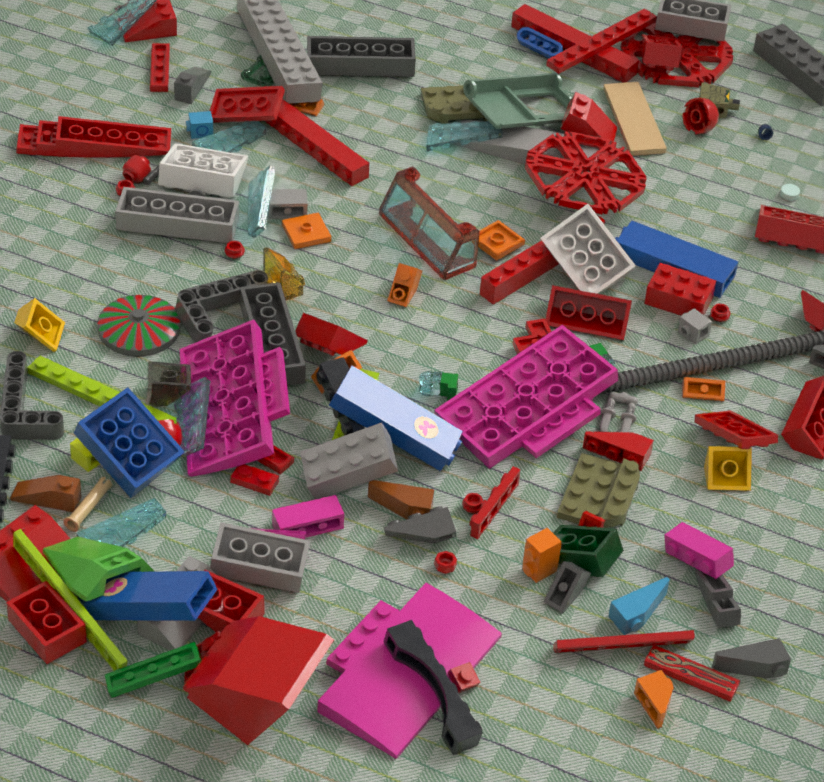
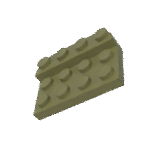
(448, 104)
(601, 489)

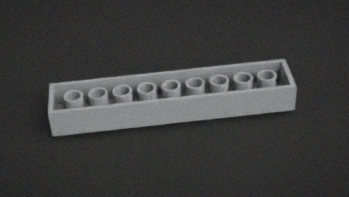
(281, 50)

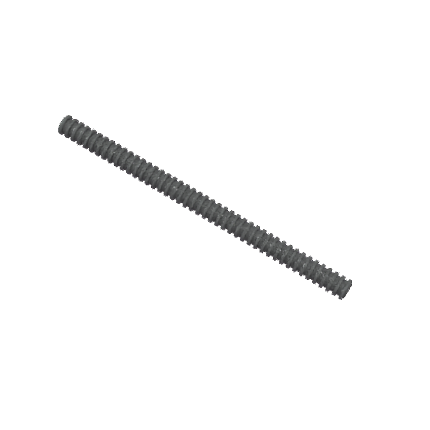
(716, 361)

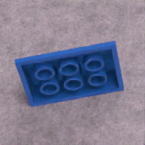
(128, 442)

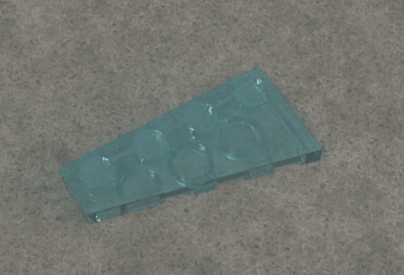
(192, 415)

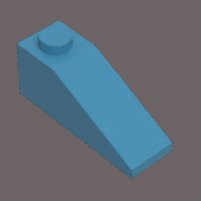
(634, 609)

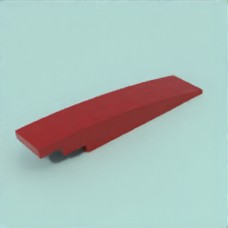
(92, 139)

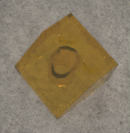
(282, 271)

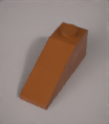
(51, 492)
(401, 498)

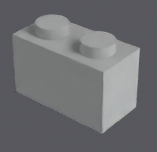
(287, 203)

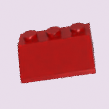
(327, 336)

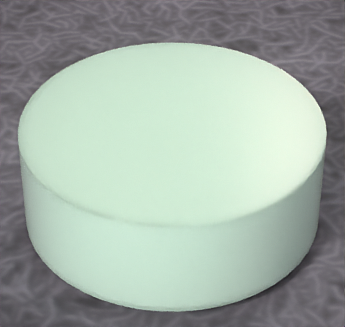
(790, 192)

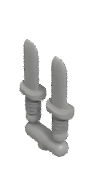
(628, 417)

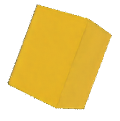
(728, 468)

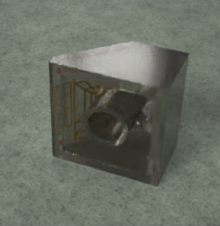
(166, 382)

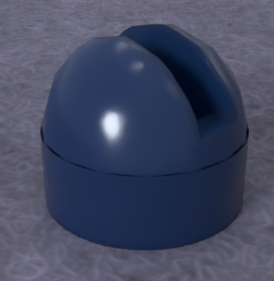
(768, 132)

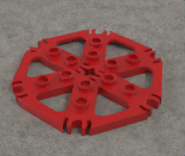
(689, 59)
(595, 170)

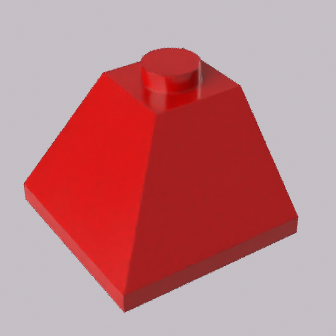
(813, 311)

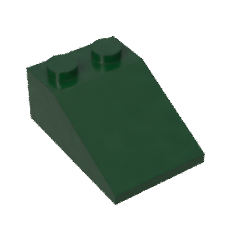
(589, 547)

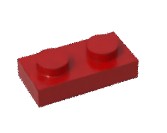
(255, 479)

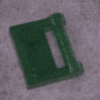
(262, 78)

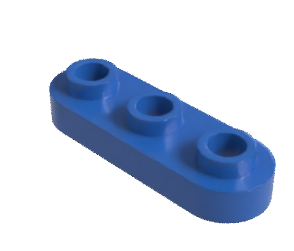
(536, 39)

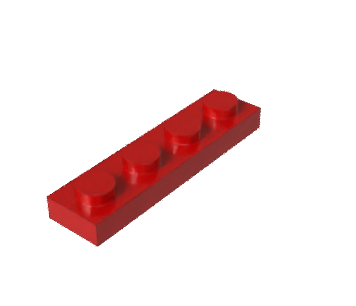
(490, 507)

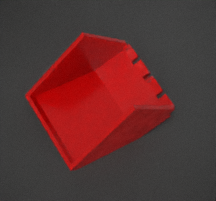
(255, 673)

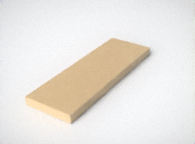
(634, 118)

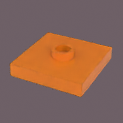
(306, 230)
(499, 240)

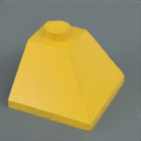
(40, 324)

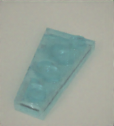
(115, 25)
(457, 132)
(232, 138)
(258, 201)
(127, 525)

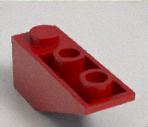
(619, 446)

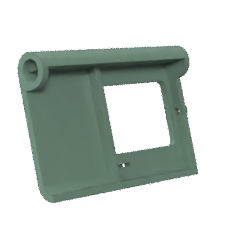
(501, 104)

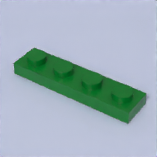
(152, 669)

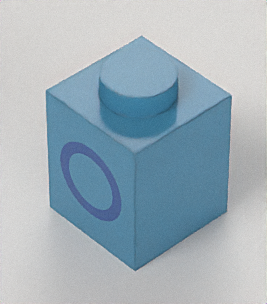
(199, 124)

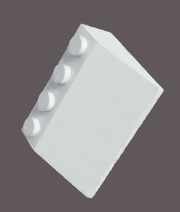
(202, 169)
(588, 252)

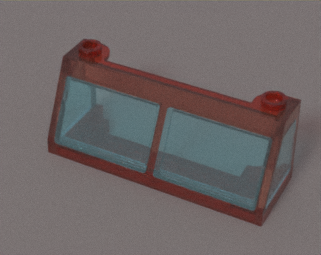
(427, 228)

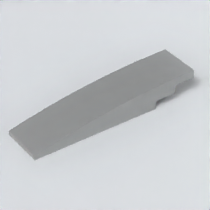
(517, 142)

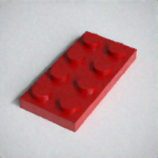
(246, 104)
(736, 429)

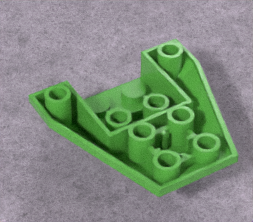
(88, 563)

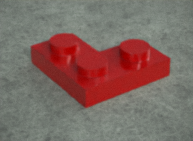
(536, 329)

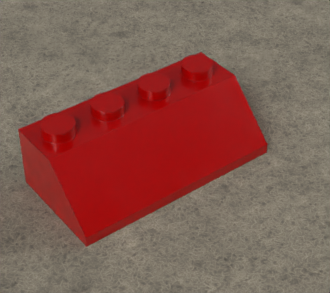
(588, 312)
(806, 422)

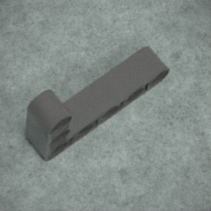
(195, 301)
(20, 422)

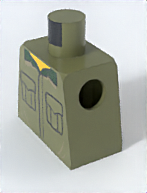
(720, 97)

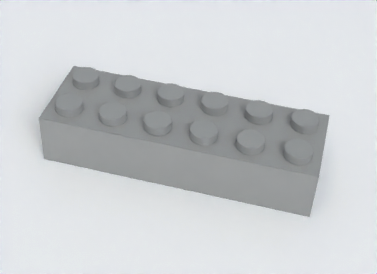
(177, 215)

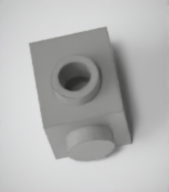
(694, 326)

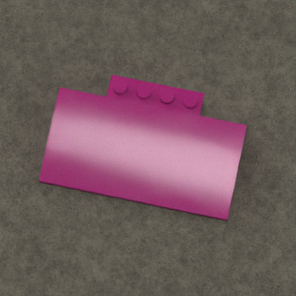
(244, 397)
(516, 410)
(385, 698)

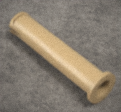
(85, 507)

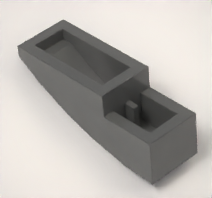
(719, 599)

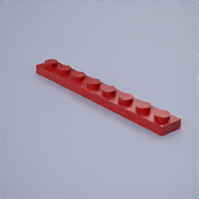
(601, 41)

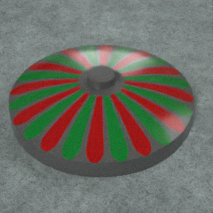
(138, 325)

